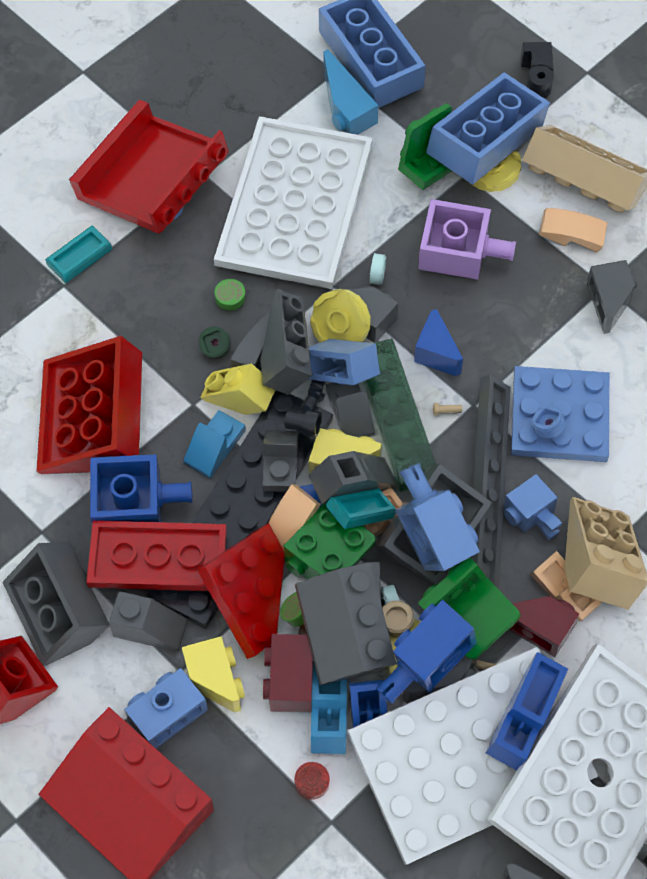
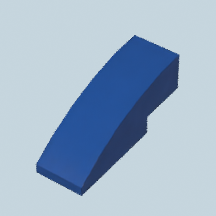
(527, 711)

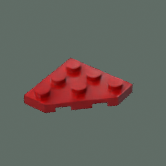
(248, 588)

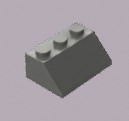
(394, 539)
(55, 602)
(345, 624)

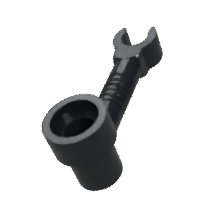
(305, 418)

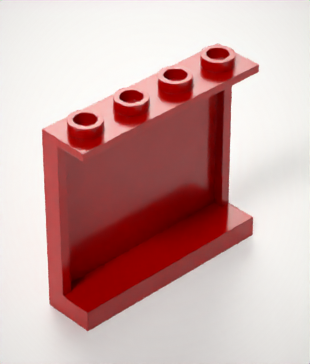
(147, 168)

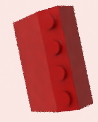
(89, 406)
(126, 797)

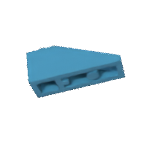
(350, 104)

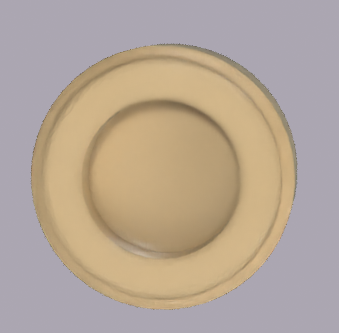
(398, 617)

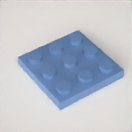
(585, 405)

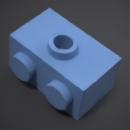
(343, 361)
(166, 708)

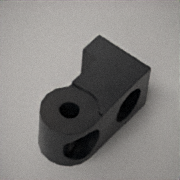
(540, 62)

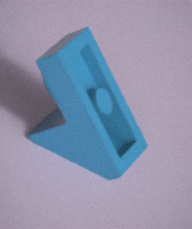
(213, 443)

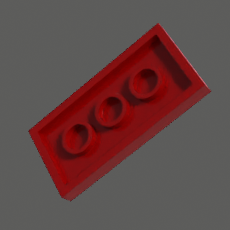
(152, 554)

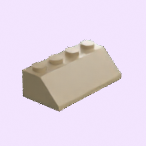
(587, 167)

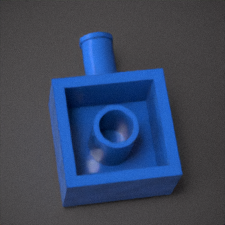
(131, 489)
(429, 650)

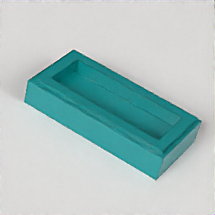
(78, 254)
(361, 508)

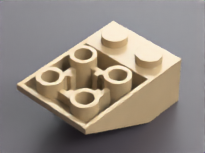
(603, 555)

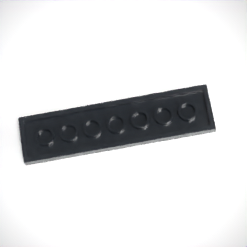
(240, 499)

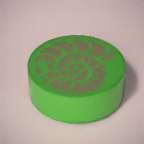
(230, 294)
(291, 611)

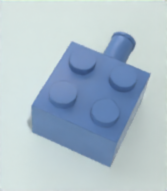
(435, 524)

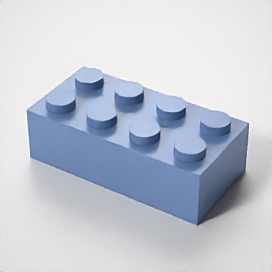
(372, 49)
(487, 128)

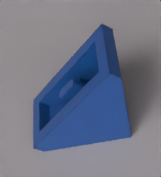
(437, 348)
(366, 702)

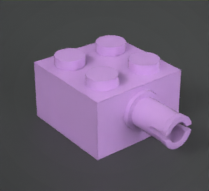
(458, 240)

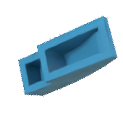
(328, 716)

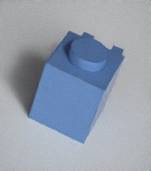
(532, 505)

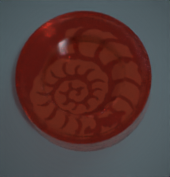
(312, 780)

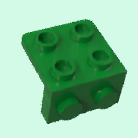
(414, 160)
(325, 546)
(476, 601)

